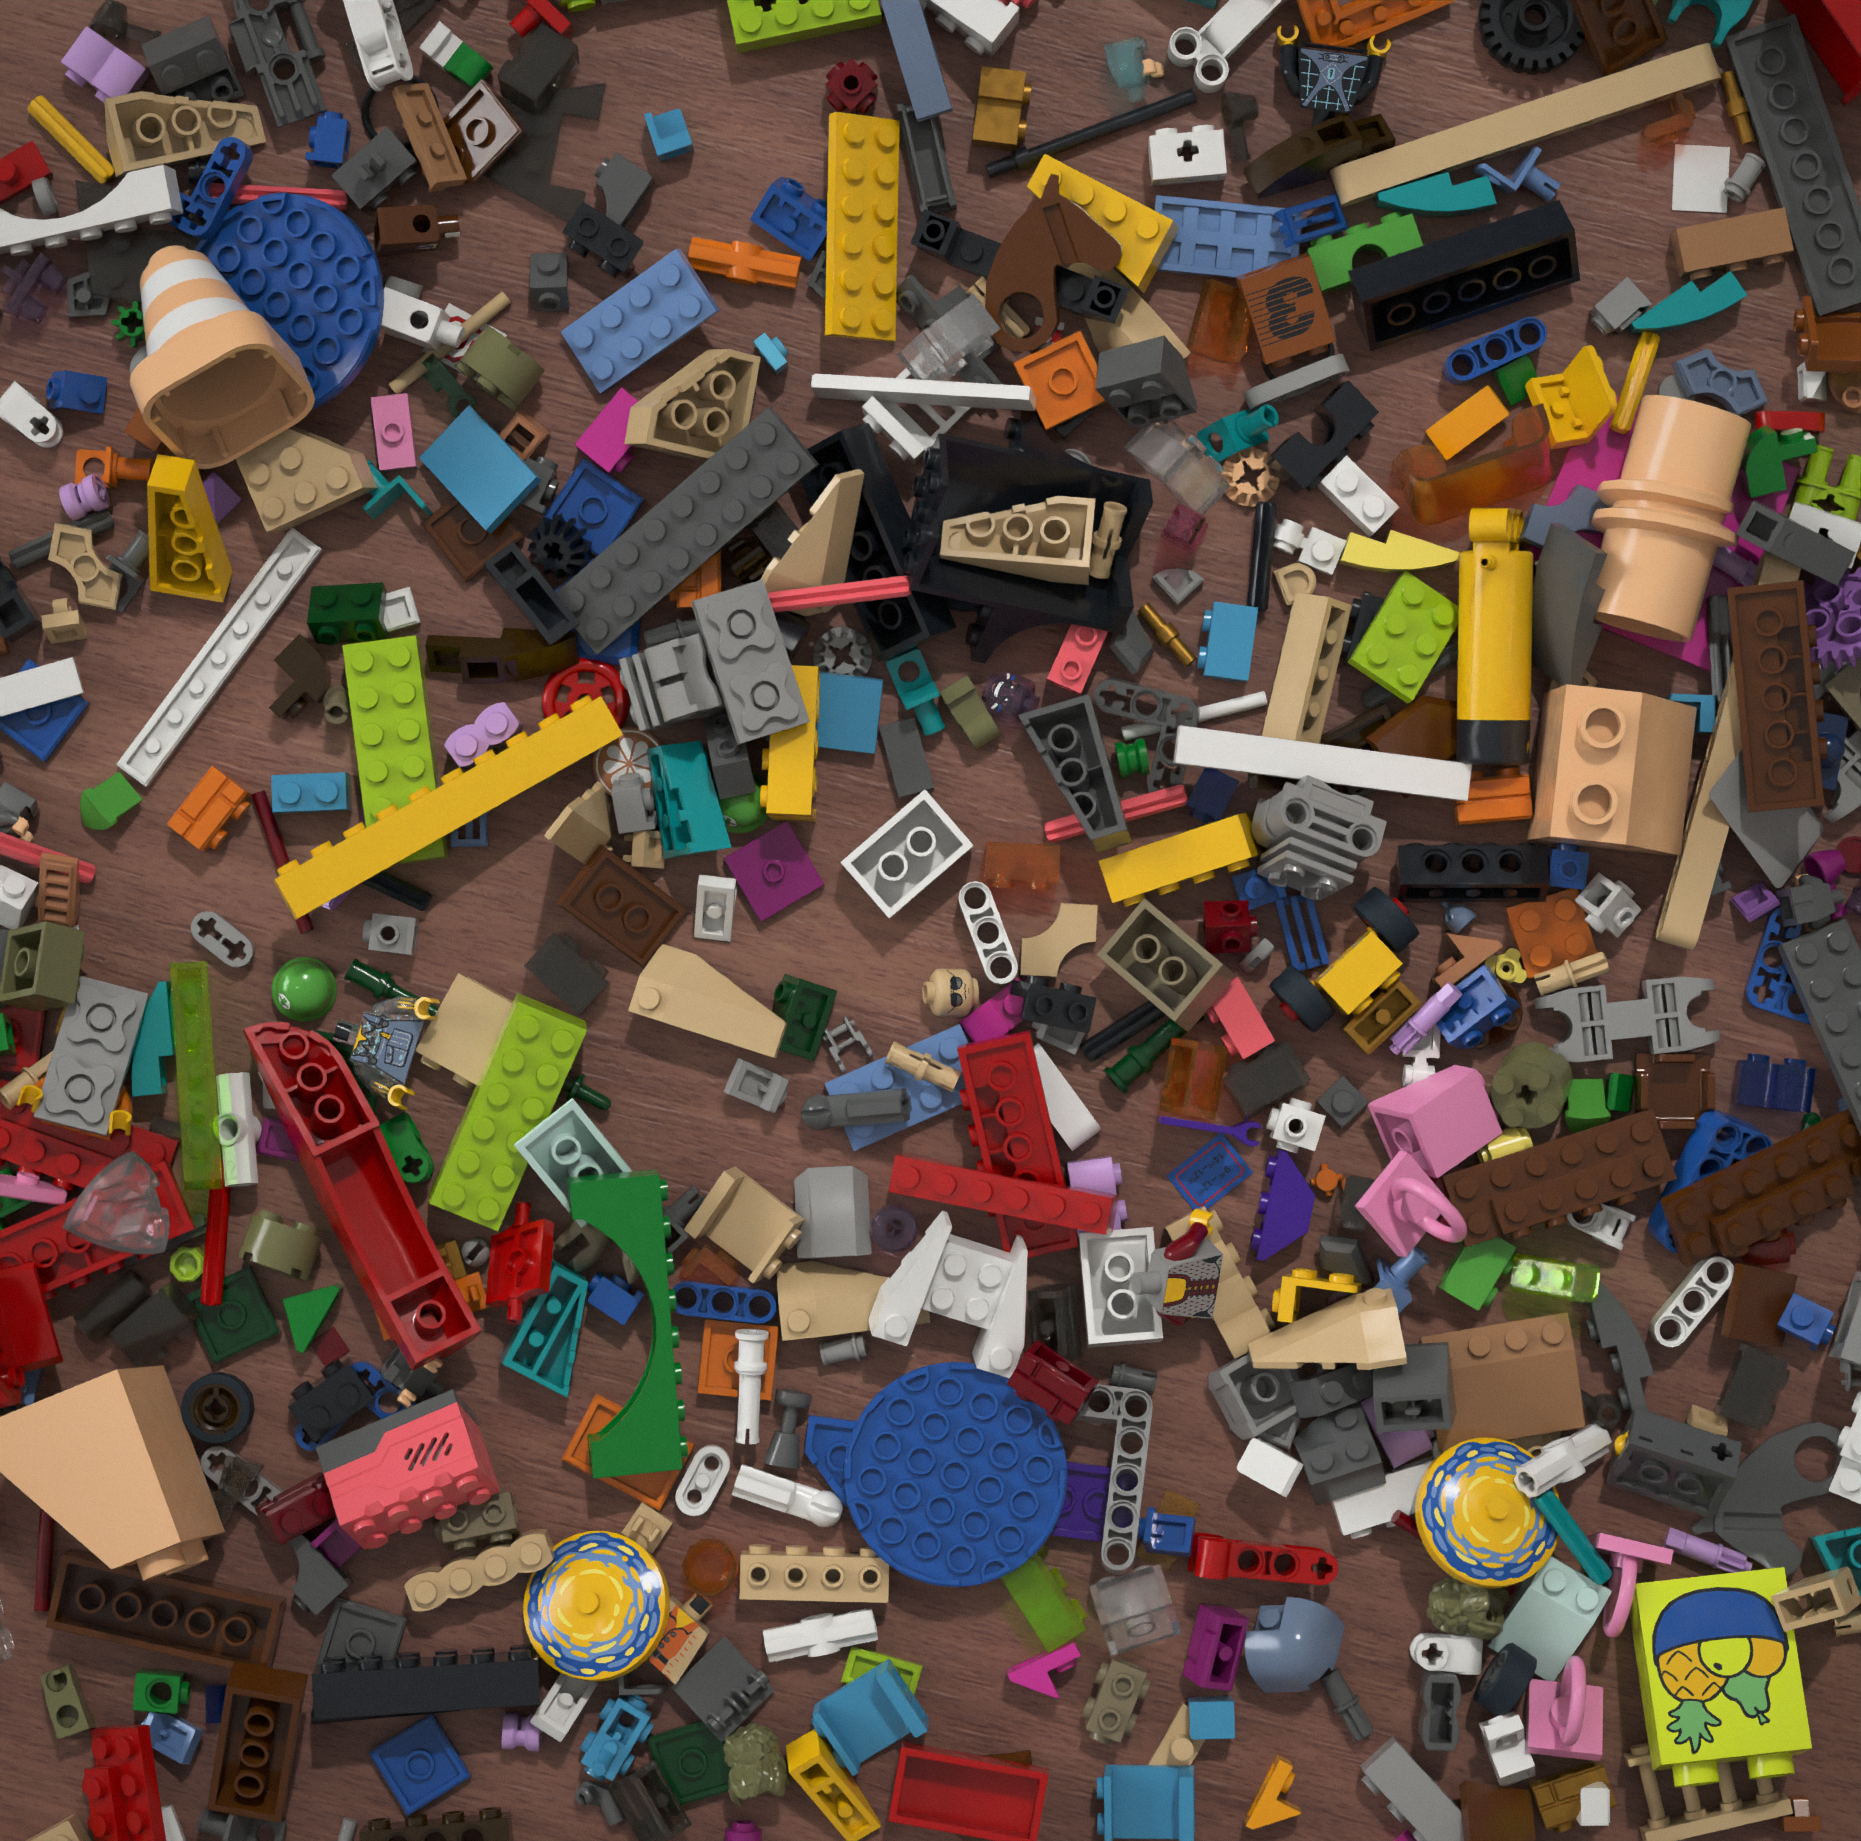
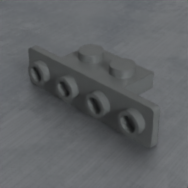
(926, 311)

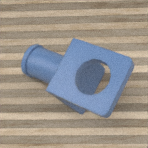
(1524, 174)
(1399, 1274)

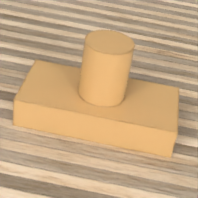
(1176, 1744)

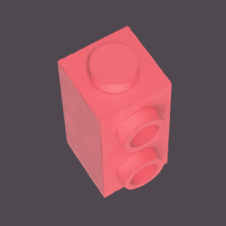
(1076, 658)
(1240, 1020)

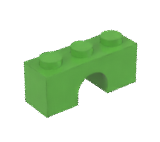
(1334, 257)

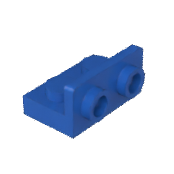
(793, 217)
(1477, 1010)

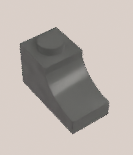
(623, 186)
(318, 1576)

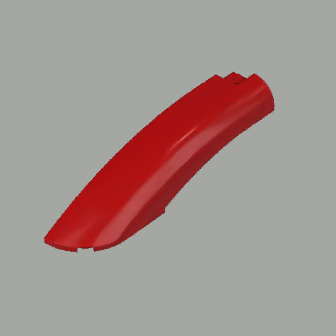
(362, 1192)

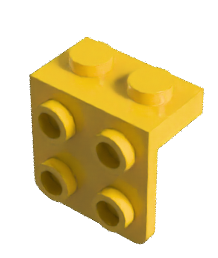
(1576, 400)
(1288, 1297)

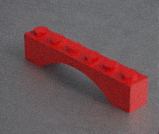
(1003, 1194)

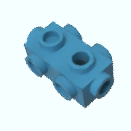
(610, 1747)

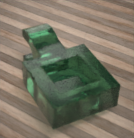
(441, 379)

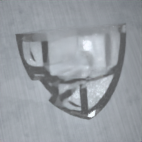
(122, 1209)

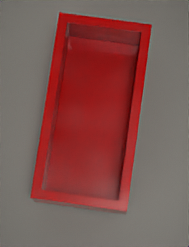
(968, 1794)

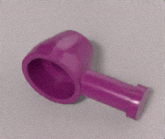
(1828, 867)

